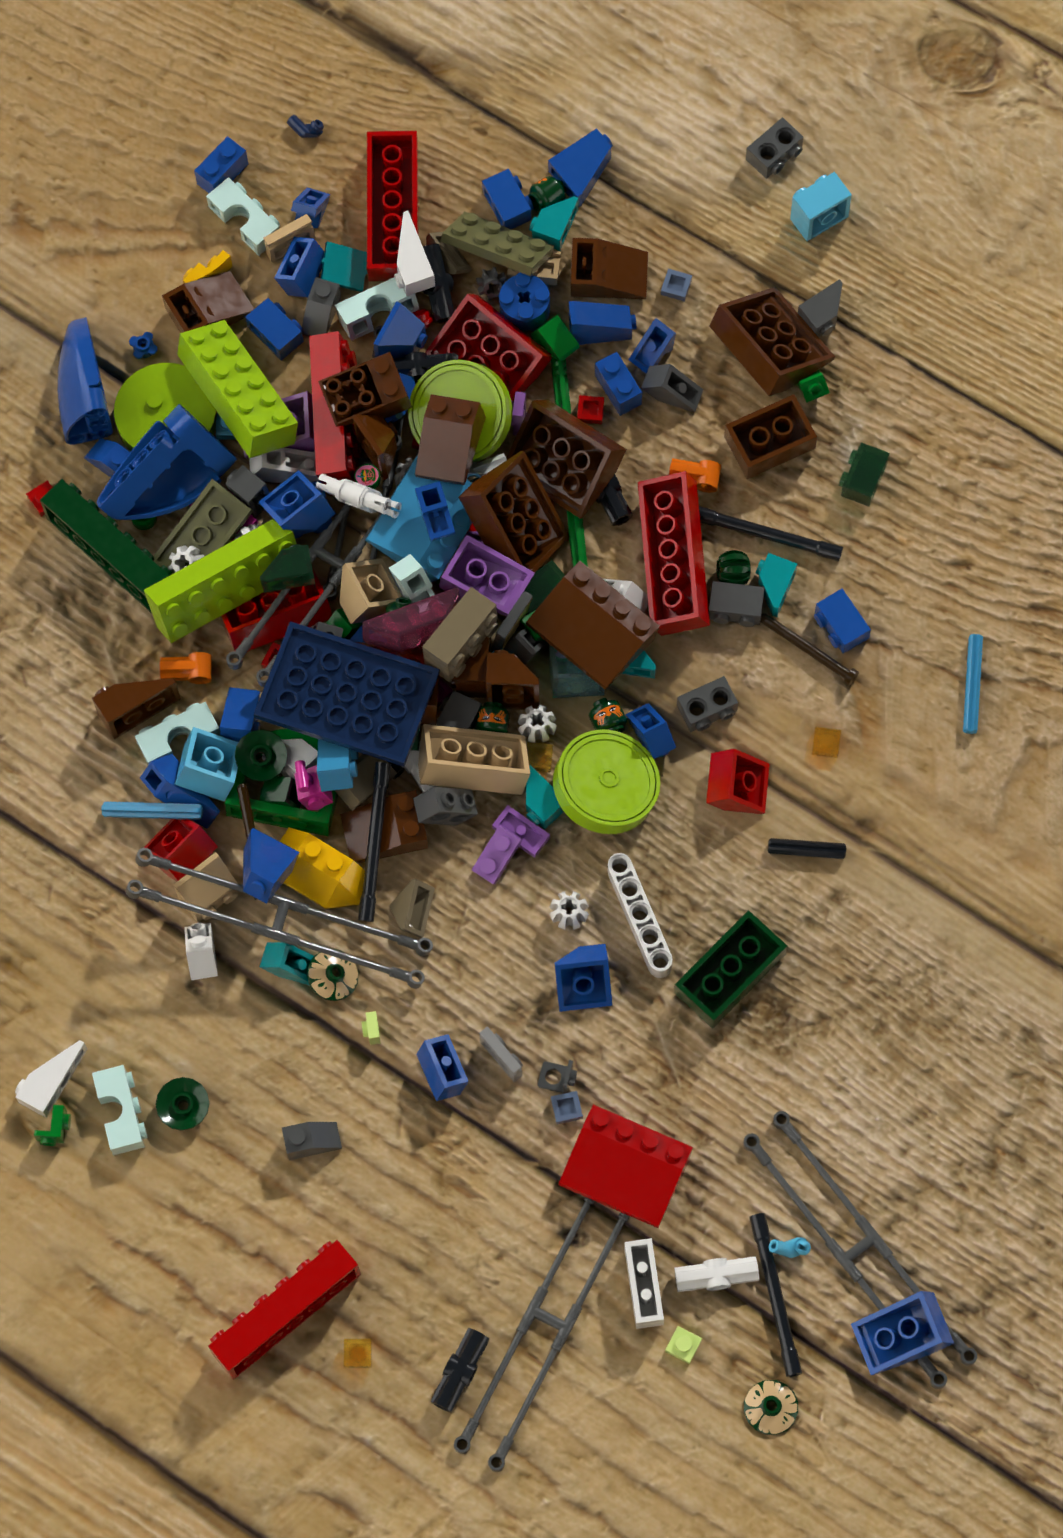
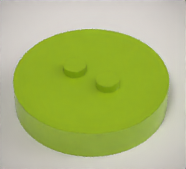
(468, 382)
(152, 396)
(606, 781)

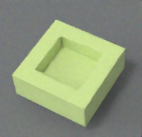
(370, 1028)
(683, 1345)

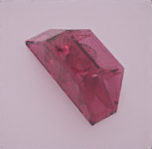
(410, 625)

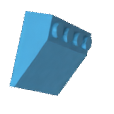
(408, 531)

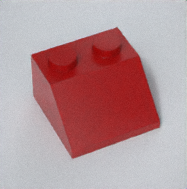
(737, 782)
(183, 844)

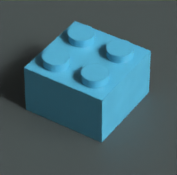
(820, 206)
(207, 764)

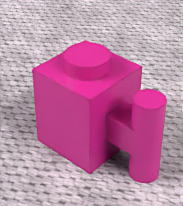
(309, 788)

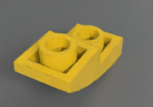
(216, 265)

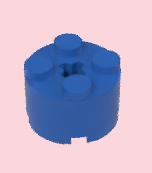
(525, 301)

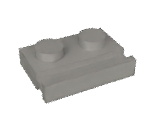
(496, 1047)

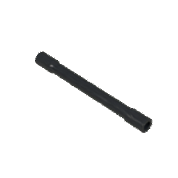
(820, 548)
(368, 898)
(788, 1351)

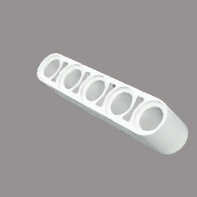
(643, 927)

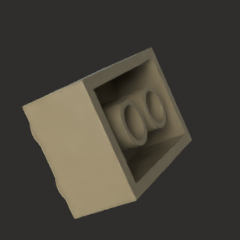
(461, 634)

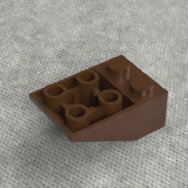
(607, 270)
(207, 302)
(366, 390)

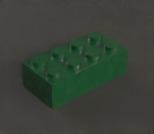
(730, 969)

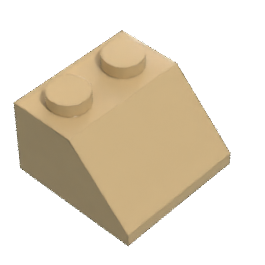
(366, 590)
(205, 893)

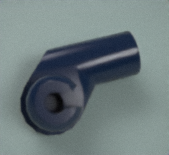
(311, 130)

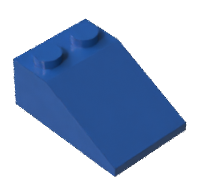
(902, 1332)

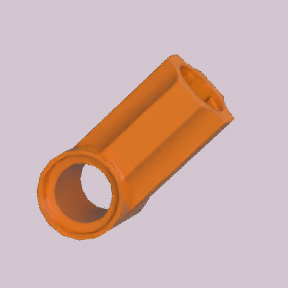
(705, 473)
(194, 668)

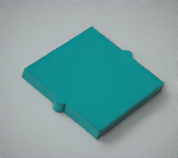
(344, 266)

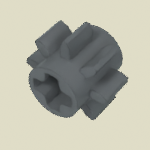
(485, 283)

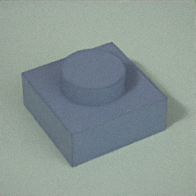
(676, 285)
(566, 1107)

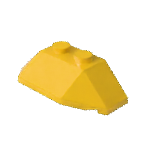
(323, 872)

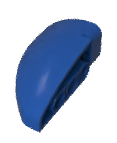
(80, 388)
(165, 469)

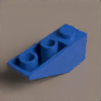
(161, 779)

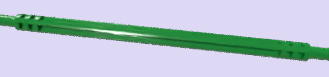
(562, 399)

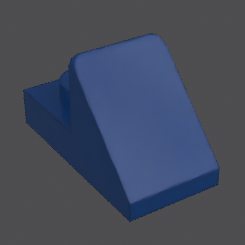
(311, 203)
(654, 344)

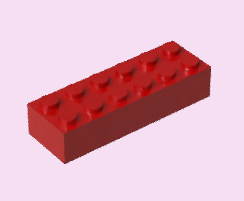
(390, 192)
(334, 446)
(673, 553)
(284, 1309)

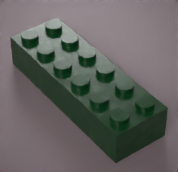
(102, 541)

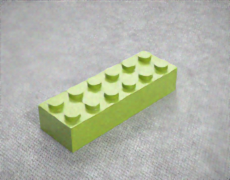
(237, 389)
(216, 581)

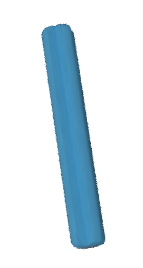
(973, 679)
(152, 810)

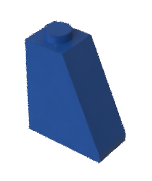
(581, 164)
(600, 322)
(266, 865)

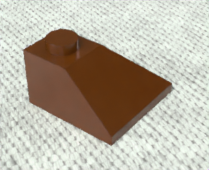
(377, 441)

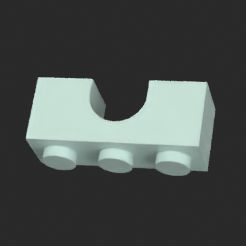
(230, 200)
(357, 311)
(412, 579)
(156, 740)
(125, 1132)

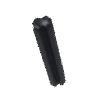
(807, 848)

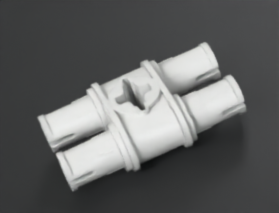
(358, 495)

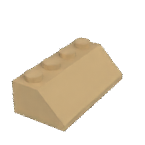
(473, 759)

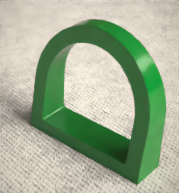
(282, 815)

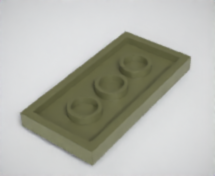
(497, 243)
(207, 524)

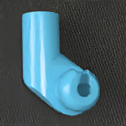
(790, 1248)

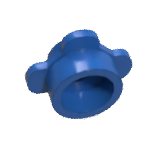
(143, 352)

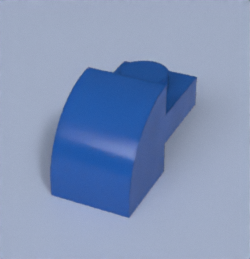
(435, 511)

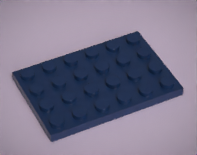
(347, 693)

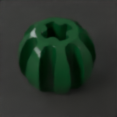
(733, 567)

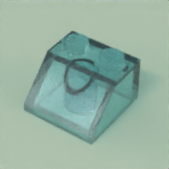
(568, 679)

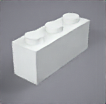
(644, 1283)

